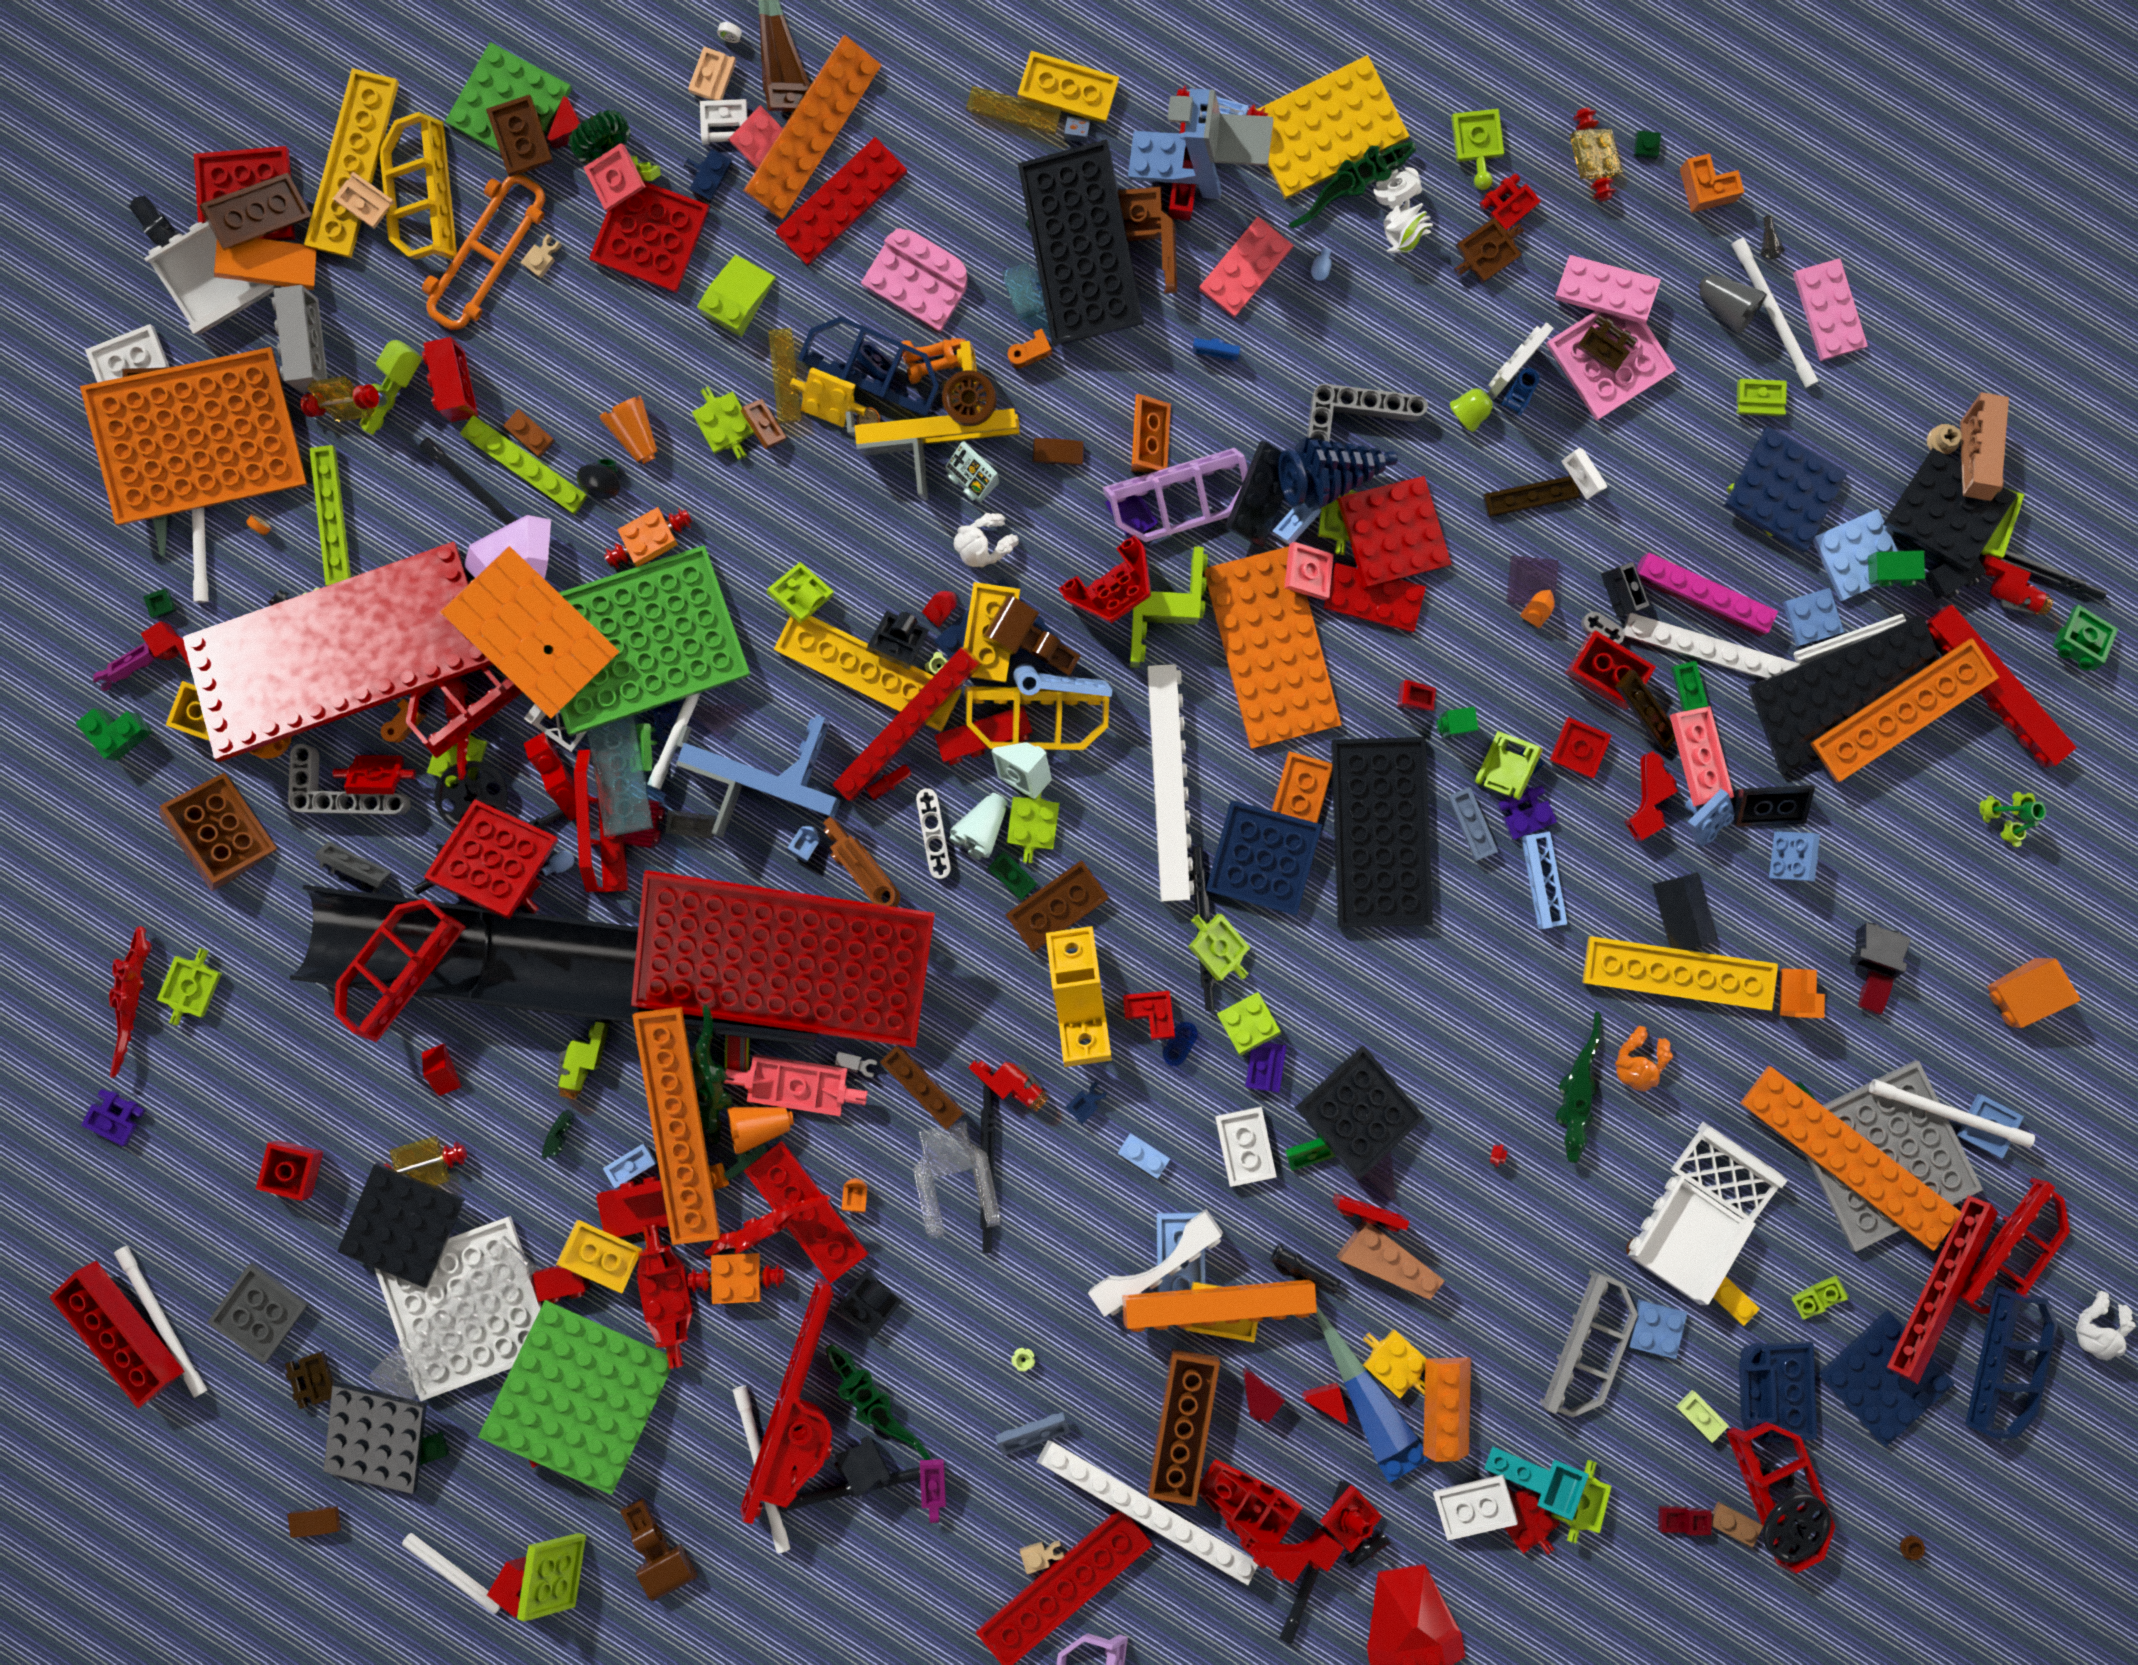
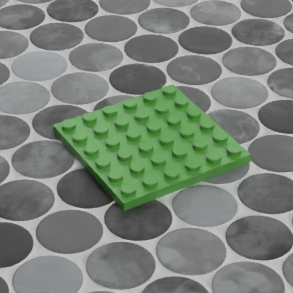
(577, 1397)

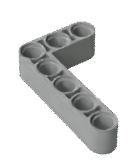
(1358, 407)
(337, 799)

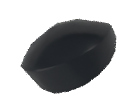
(598, 481)

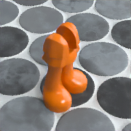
(949, 361)

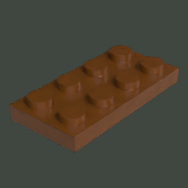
(255, 211)
(1057, 905)

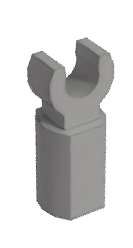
(854, 1063)

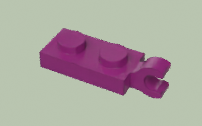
(124, 666)
(932, 1487)

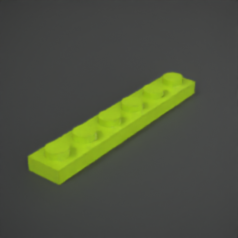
(524, 464)
(330, 514)

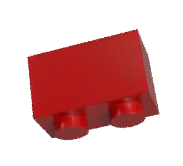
(558, 1282)

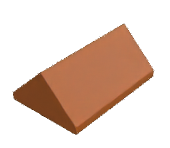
(1150, 434)

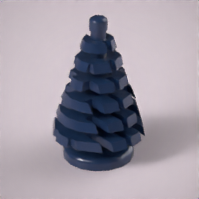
(1324, 470)

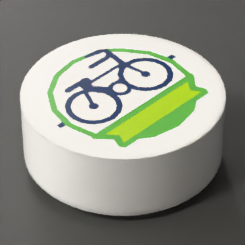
(729, 32)

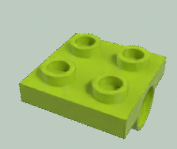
(800, 592)

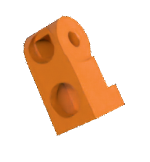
(1030, 352)
(397, 729)

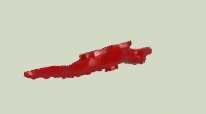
(458, 690)
(126, 993)
(766, 1226)

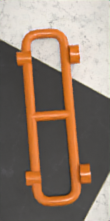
(497, 192)

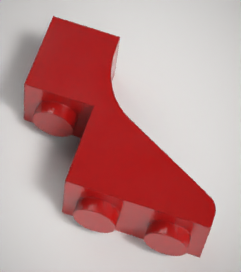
(165, 642)
(555, 776)
(1655, 787)
(1290, 1559)

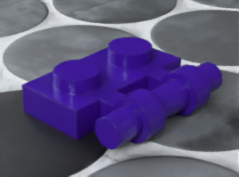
(1530, 819)
(109, 1124)

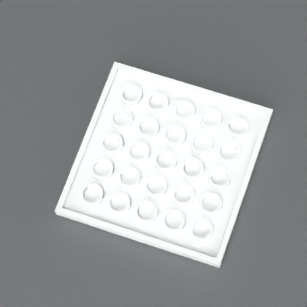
(498, 1341)

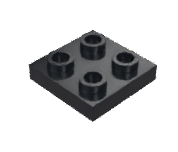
(898, 639)
(869, 1304)

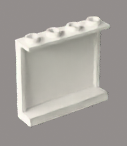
(188, 274)
(1690, 1240)

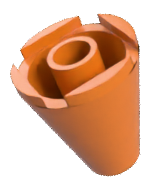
(632, 428)
(757, 1125)

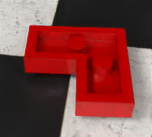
(1155, 1007)

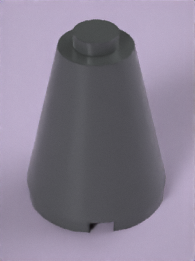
(1731, 300)

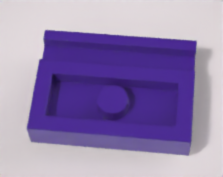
(1135, 514)
(1266, 1067)

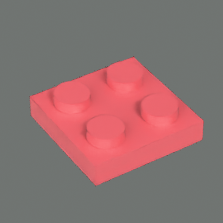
(756, 136)
(614, 177)
(1309, 571)

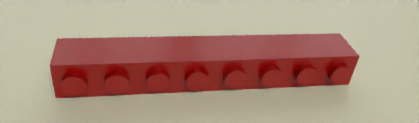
(2005, 694)
(907, 724)
(1942, 1289)

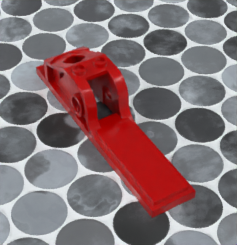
(782, 1446)

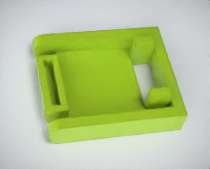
(1508, 770)

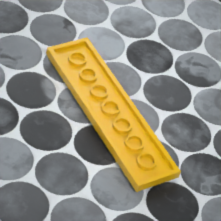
(353, 149)
(849, 663)
(1680, 973)

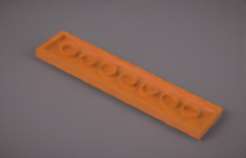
(812, 127)
(1904, 710)

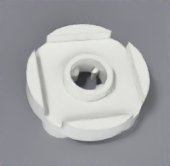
(1398, 187)

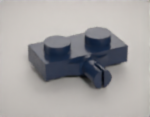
(708, 174)

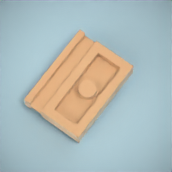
(712, 74)
(363, 200)

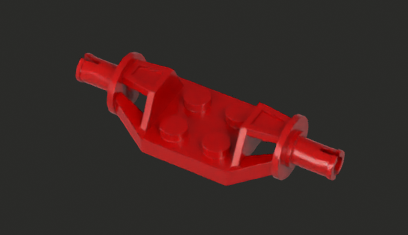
(664, 1295)

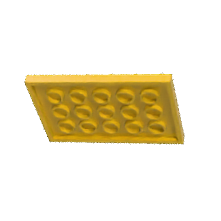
(1330, 124)

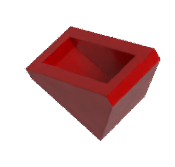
(563, 124)
(1416, 696)
(440, 1070)
(1328, 1399)

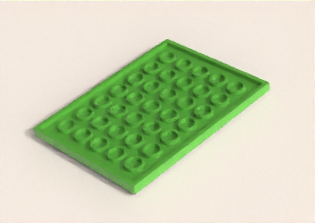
(669, 637)

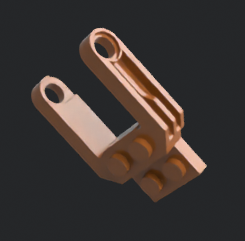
(1147, 221)
(860, 865)

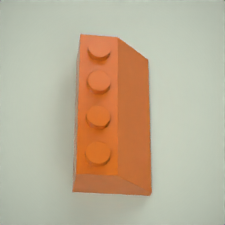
(1447, 1408)

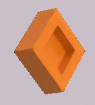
(717, 1176)

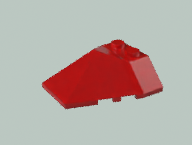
(1248, 1504)
(1411, 1621)

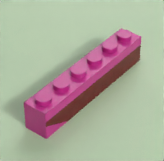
(1705, 595)

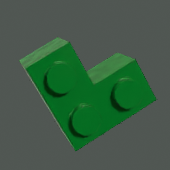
(112, 737)

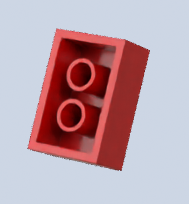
(449, 379)
(1603, 664)

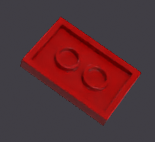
(1370, 1213)

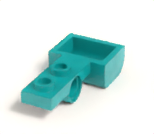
(1559, 1487)

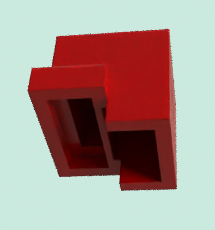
(508, 1586)

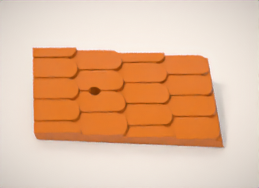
(513, 616)

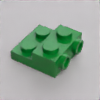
(2085, 639)

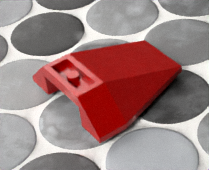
(1117, 590)

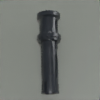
(1294, 1263)

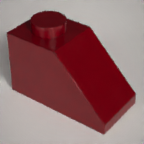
(1260, 1397)

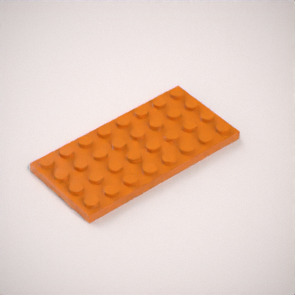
(1271, 649)

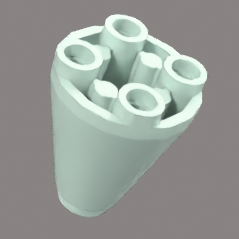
(980, 827)

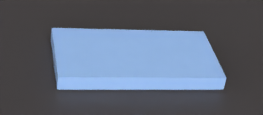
(1169, 1233)

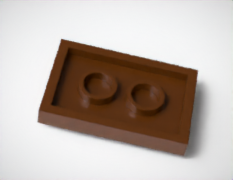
(519, 135)

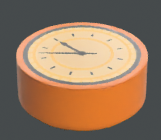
(870, 416)
(258, 524)

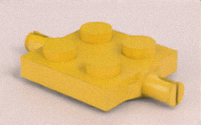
(827, 397)
(1395, 1363)

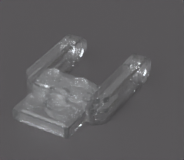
(946, 1154)

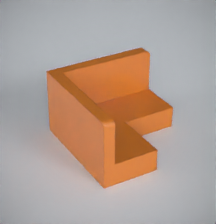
(1707, 189)
(1799, 994)

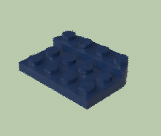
(1779, 1389)

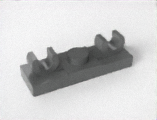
(352, 866)

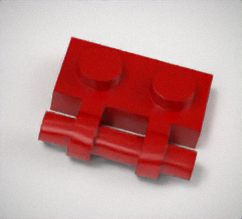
(1515, 207)

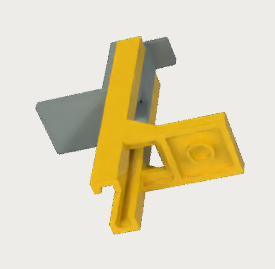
(914, 433)

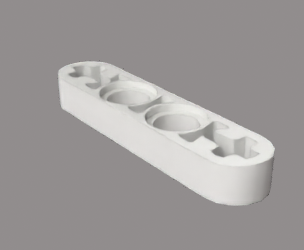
(936, 833)

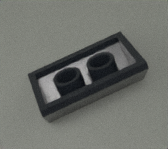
(1772, 805)
(1684, 912)

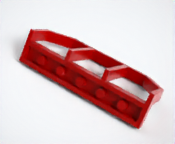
(470, 718)
(612, 848)
(409, 979)
(2009, 1235)
(1759, 1485)

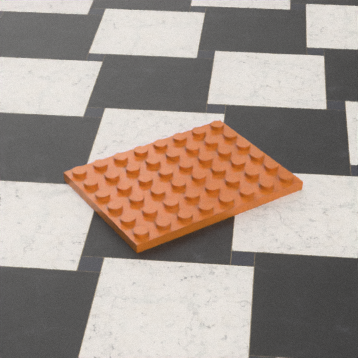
(193, 436)

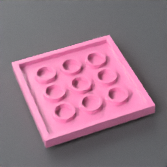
(1596, 384)

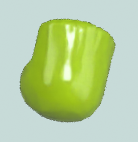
(1472, 408)

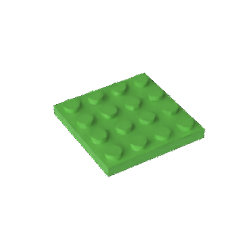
(500, 79)

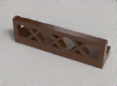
(922, 1087)

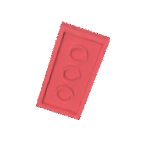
(1246, 267)
(1701, 754)

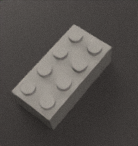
(299, 336)

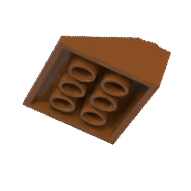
(216, 831)

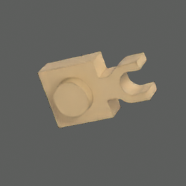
(539, 259)
(1037, 1557)

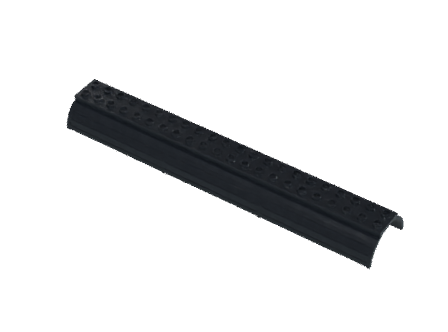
(497, 960)

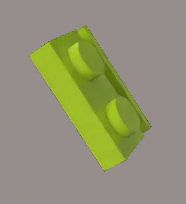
(1761, 397)

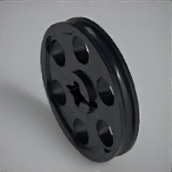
(477, 786)
(1804, 1526)

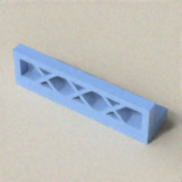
(1538, 881)

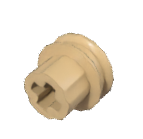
(1937, 440)

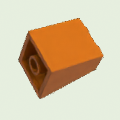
(2032, 992)

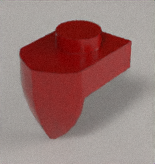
(940, 607)

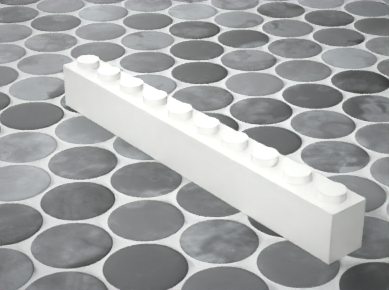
(1168, 783)
(1147, 1512)

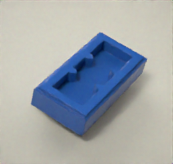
(1216, 348)

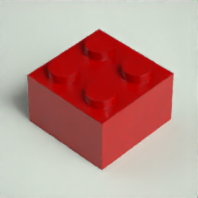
(289, 1170)

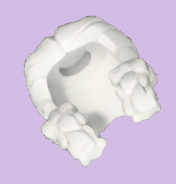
(973, 544)
(2103, 1342)

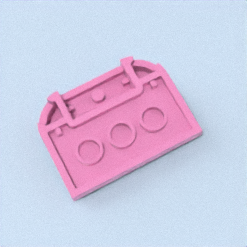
(917, 278)

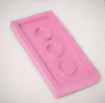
(1607, 289)
(1830, 309)

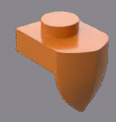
(1539, 608)
(854, 1196)

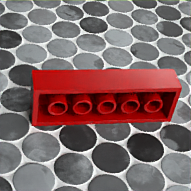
(116, 1334)

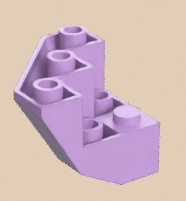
(526, 536)

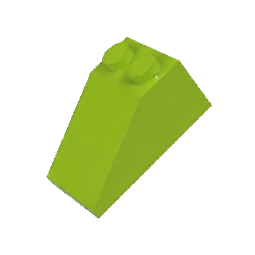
(736, 295)

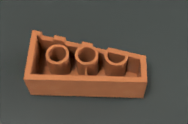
(1984, 446)
(1382, 1257)

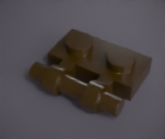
(1604, 349)
(316, 1377)

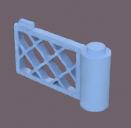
(1030, 682)

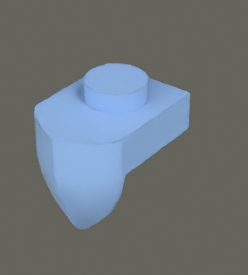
(804, 843)

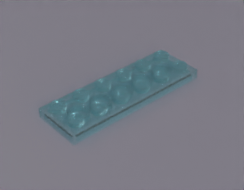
(620, 777)

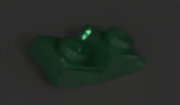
(554, 1139)

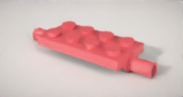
(796, 1085)

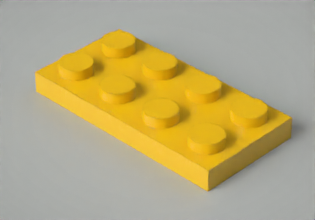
(1068, 87)
(983, 607)

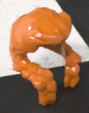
(1639, 1071)

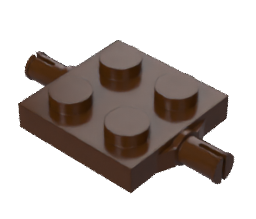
(1488, 250)

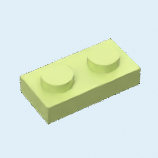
(1702, 1416)

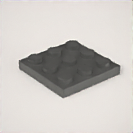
(258, 1313)

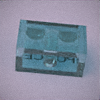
(1023, 291)

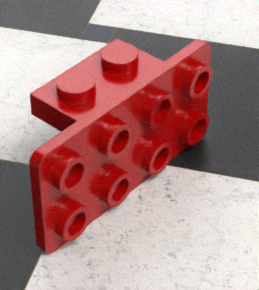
(632, 1207)

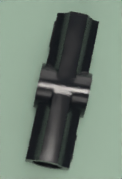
(153, 222)

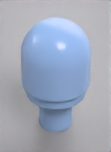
(1321, 265)
(559, 863)

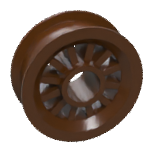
(959, 379)

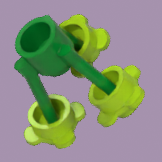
(2024, 805)

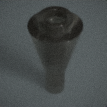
(1771, 243)

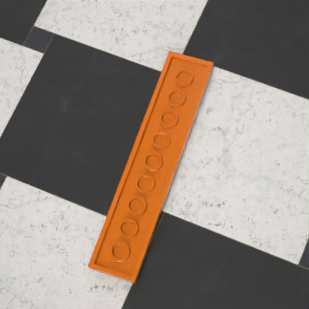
(676, 1125)
(1851, 1158)

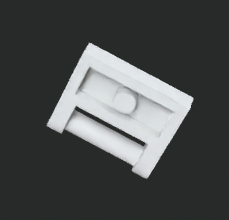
(719, 114)

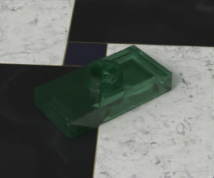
(745, 1160)

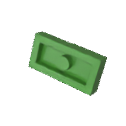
(644, 736)

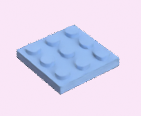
(1847, 549)

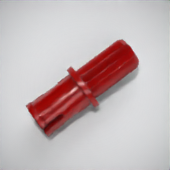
(888, 782)

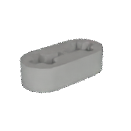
(1603, 622)

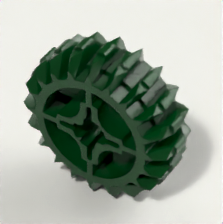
(599, 135)

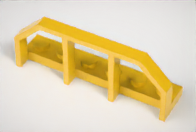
(438, 186)
(1001, 695)

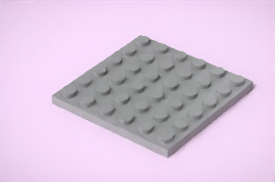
(1909, 1136)

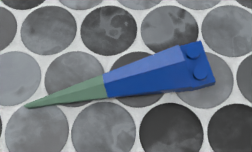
(1389, 1436)

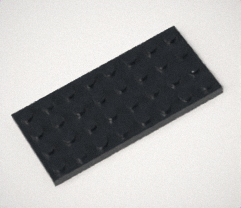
(1080, 243)
(1831, 688)
(1381, 832)

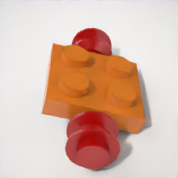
(647, 537)
(736, 1278)

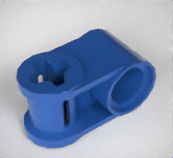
(1519, 393)

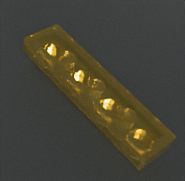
(1013, 110)
(783, 371)

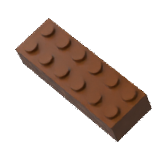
(1183, 1427)

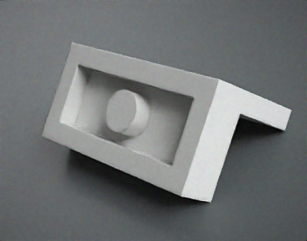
(1584, 473)

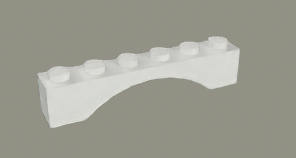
(1198, 1233)

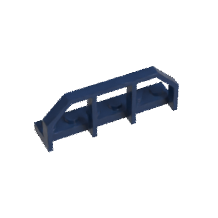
(877, 388)
(1994, 1360)

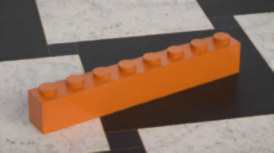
(1219, 1304)

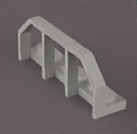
(1572, 1350)

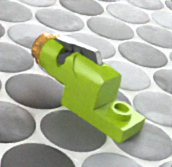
(580, 1057)

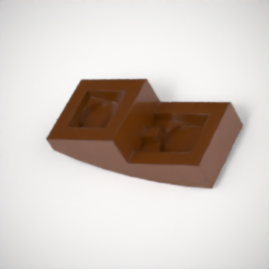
(1058, 451)
(314, 1522)

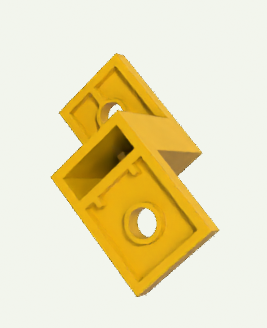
(1078, 996)

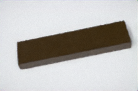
(1530, 496)
(1646, 709)

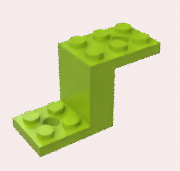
(1170, 607)

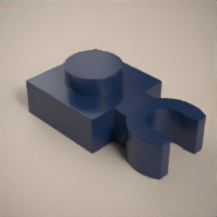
(1083, 1105)

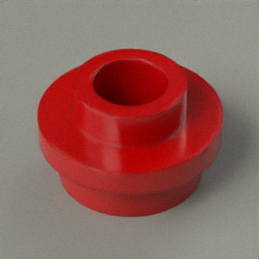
(1498, 1155)

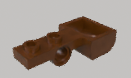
(1014, 628)
(665, 1567)

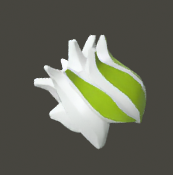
(1405, 227)

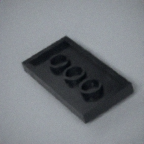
(1258, 497)

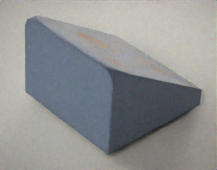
(1076, 129)

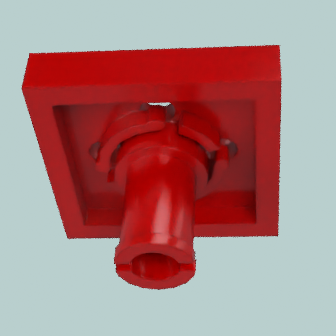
(1354, 1522)

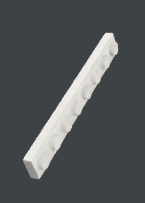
(1704, 647)

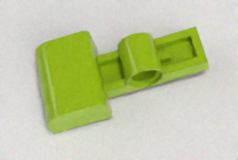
(399, 364)

